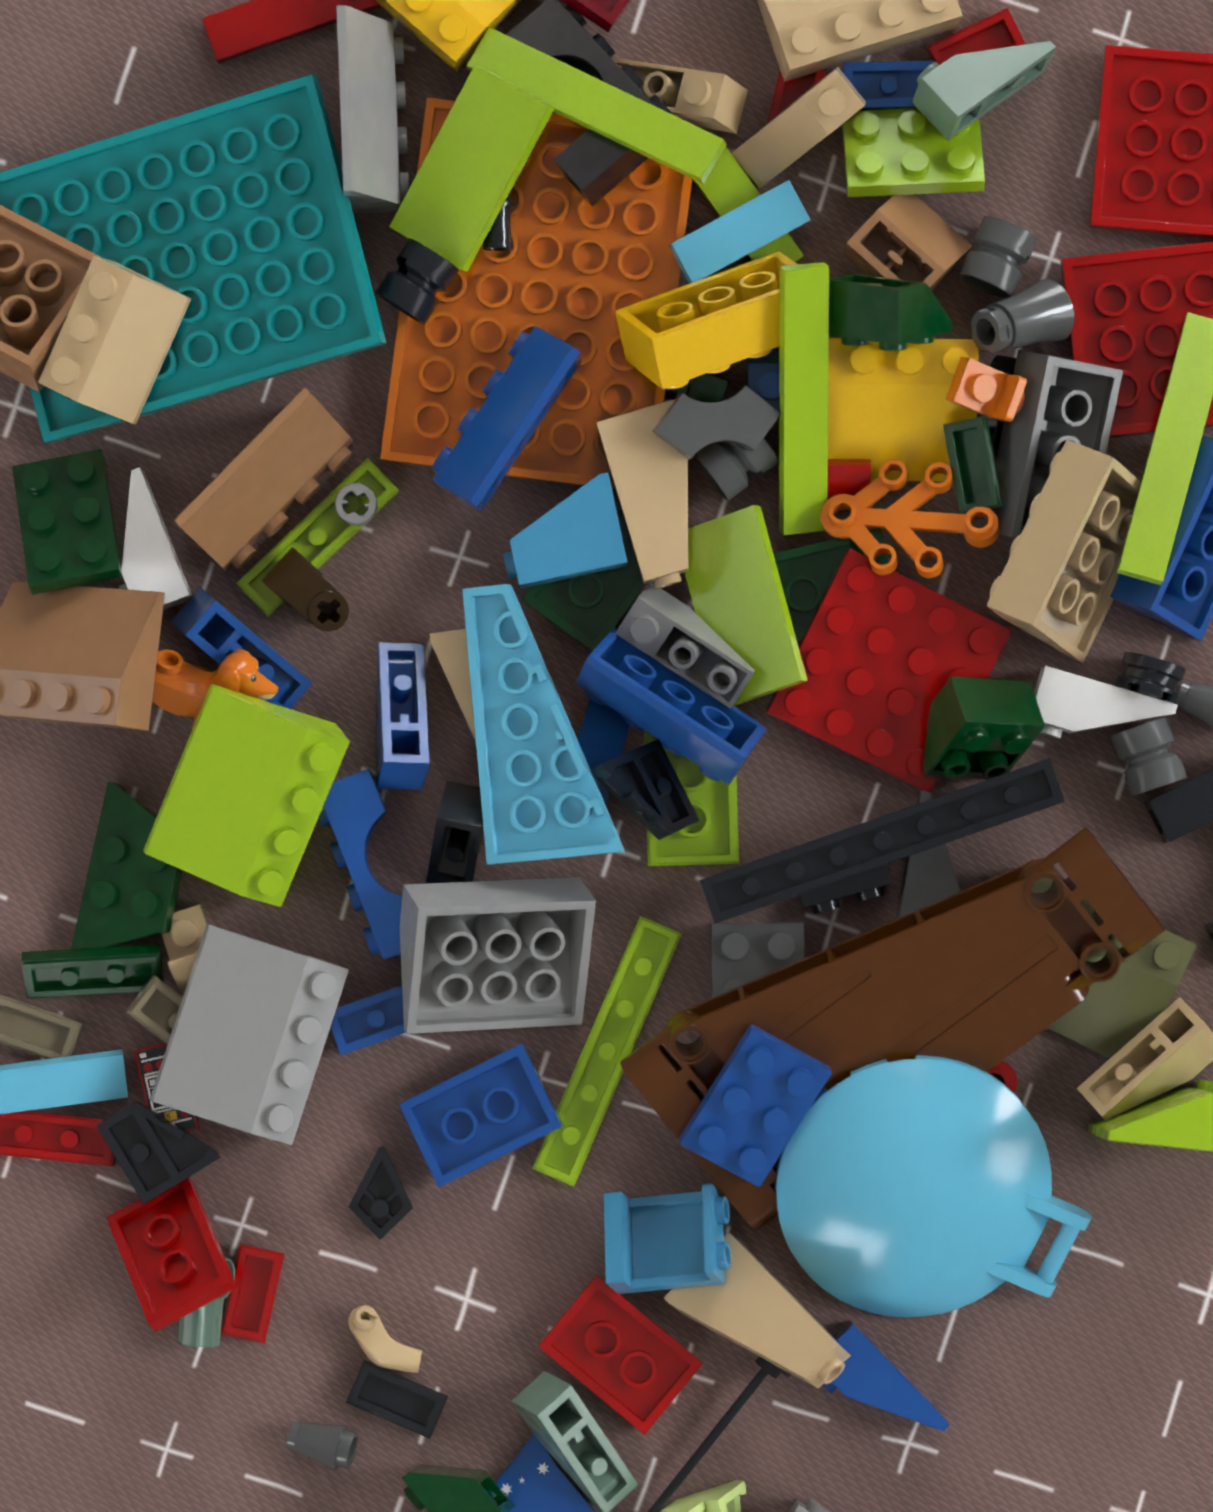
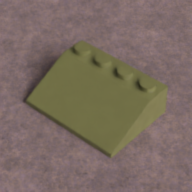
(1132, 998)

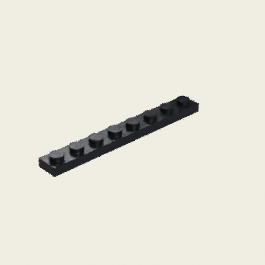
(882, 840)

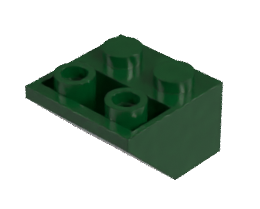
(884, 312)
(980, 727)
(454, 1490)

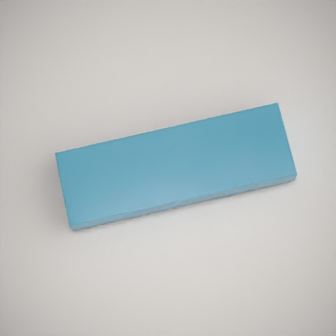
(739, 232)
(62, 1081)

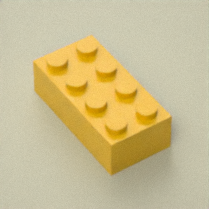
(705, 323)

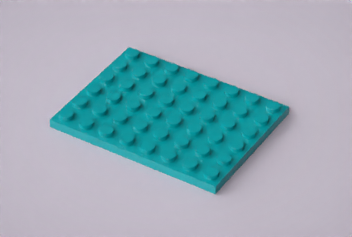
(237, 216)

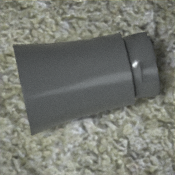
(1024, 319)

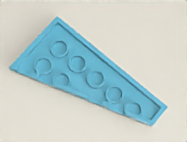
(530, 765)

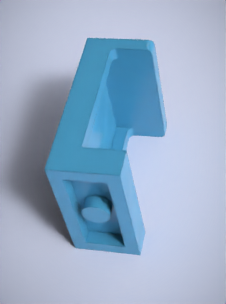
(666, 1240)

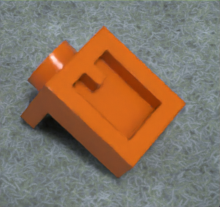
(986, 390)

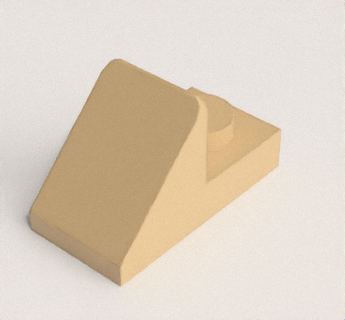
(183, 942)

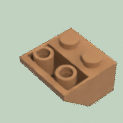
(907, 243)

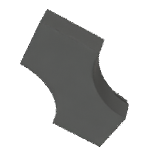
(738, 420)

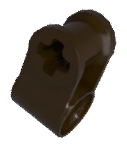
(303, 588)

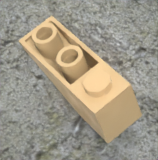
(693, 95)

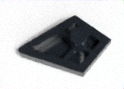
(381, 1196)

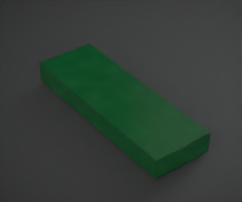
(90, 970)

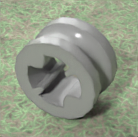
(359, 491)

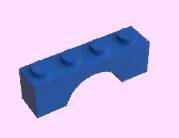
(353, 811)

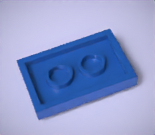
(755, 1105)
(481, 1115)

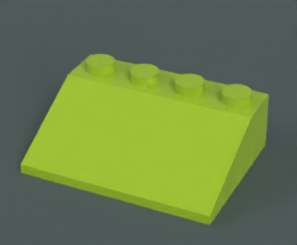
(247, 794)
(1170, 1120)

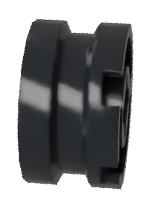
(1150, 676)

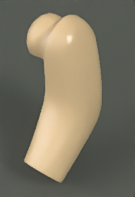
(378, 1344)

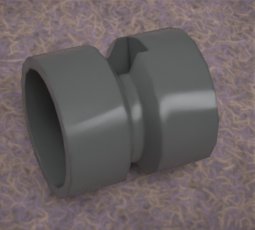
(999, 253)
(730, 465)
(1148, 756)

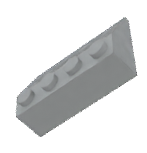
(370, 111)
(495, 954)
(249, 1034)

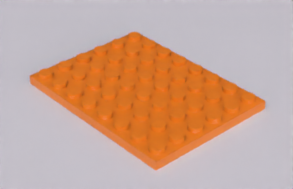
(564, 276)

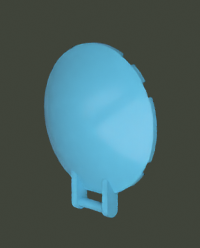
(920, 1190)

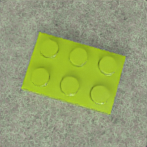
(907, 155)

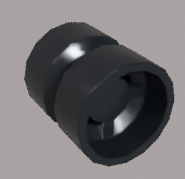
(417, 281)

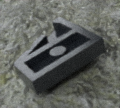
(648, 789)
(153, 1150)

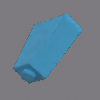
(570, 539)

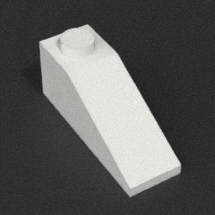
(148, 552)
(1083, 704)

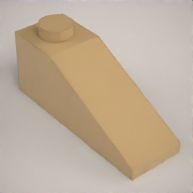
(799, 127)
(1151, 1063)

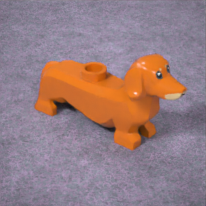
(183, 685)

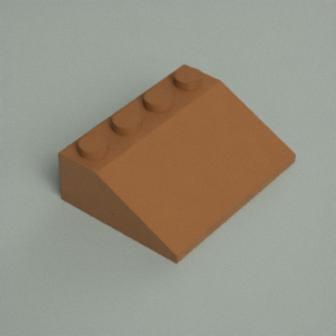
(36, 293)
(266, 481)
(79, 655)

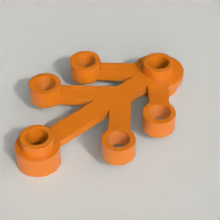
(903, 518)

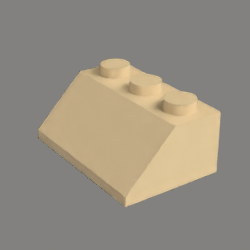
(114, 340)

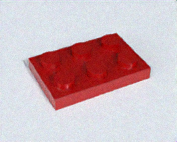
(171, 1254)
(620, 1354)

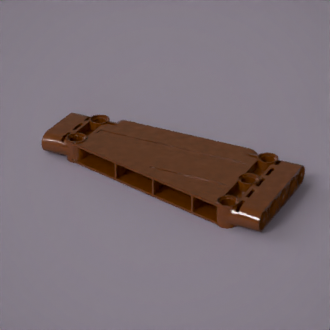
(943, 982)

